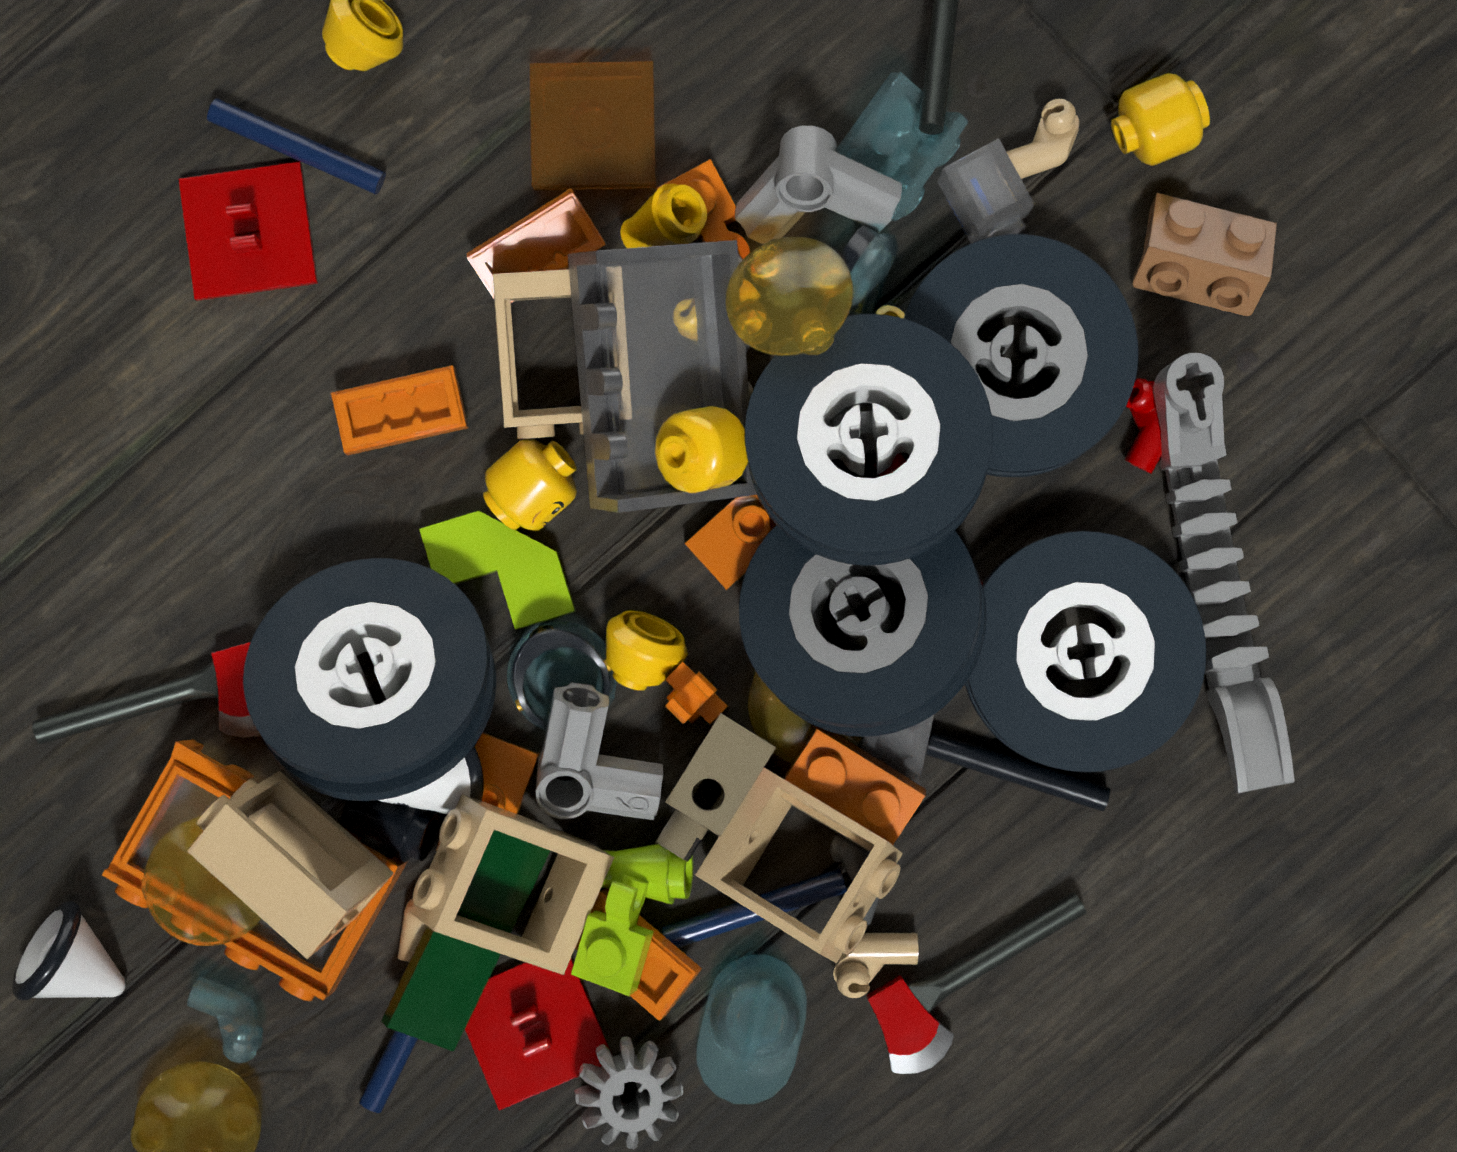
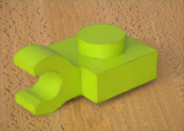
(613, 943)

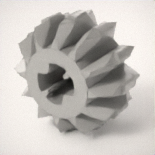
(648, 1103)

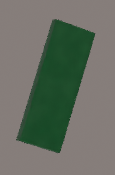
(450, 974)

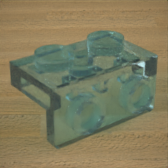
(891, 143)

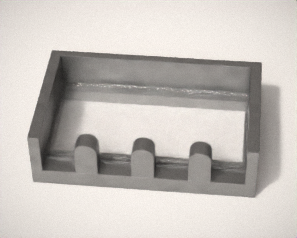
(649, 347)

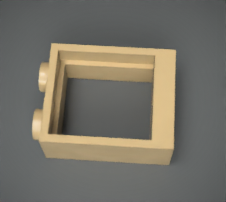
(520, 287)
(748, 836)
(288, 861)
(559, 909)

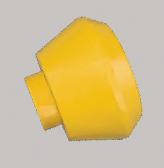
(361, 33)
(642, 649)

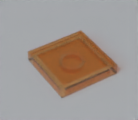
(592, 125)

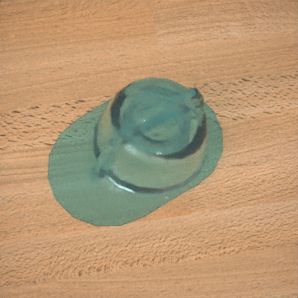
(751, 1029)

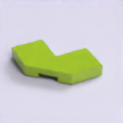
(527, 569)

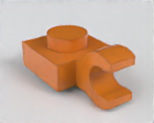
(693, 696)

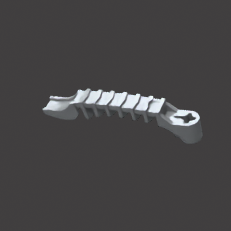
(1243, 702)

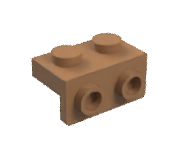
(1206, 255)

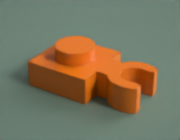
(718, 205)

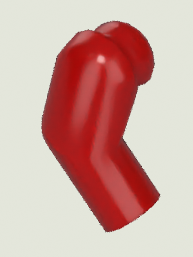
(1147, 446)

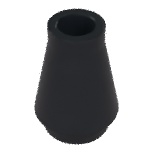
(393, 827)

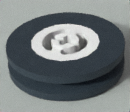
(943, 431)
(1155, 640)
(316, 701)

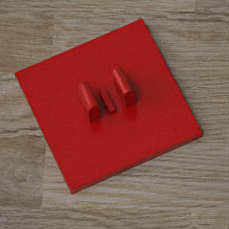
(248, 231)
(533, 1031)

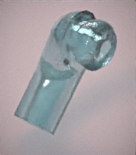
(235, 1015)

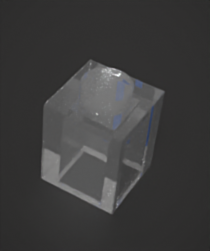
(986, 193)

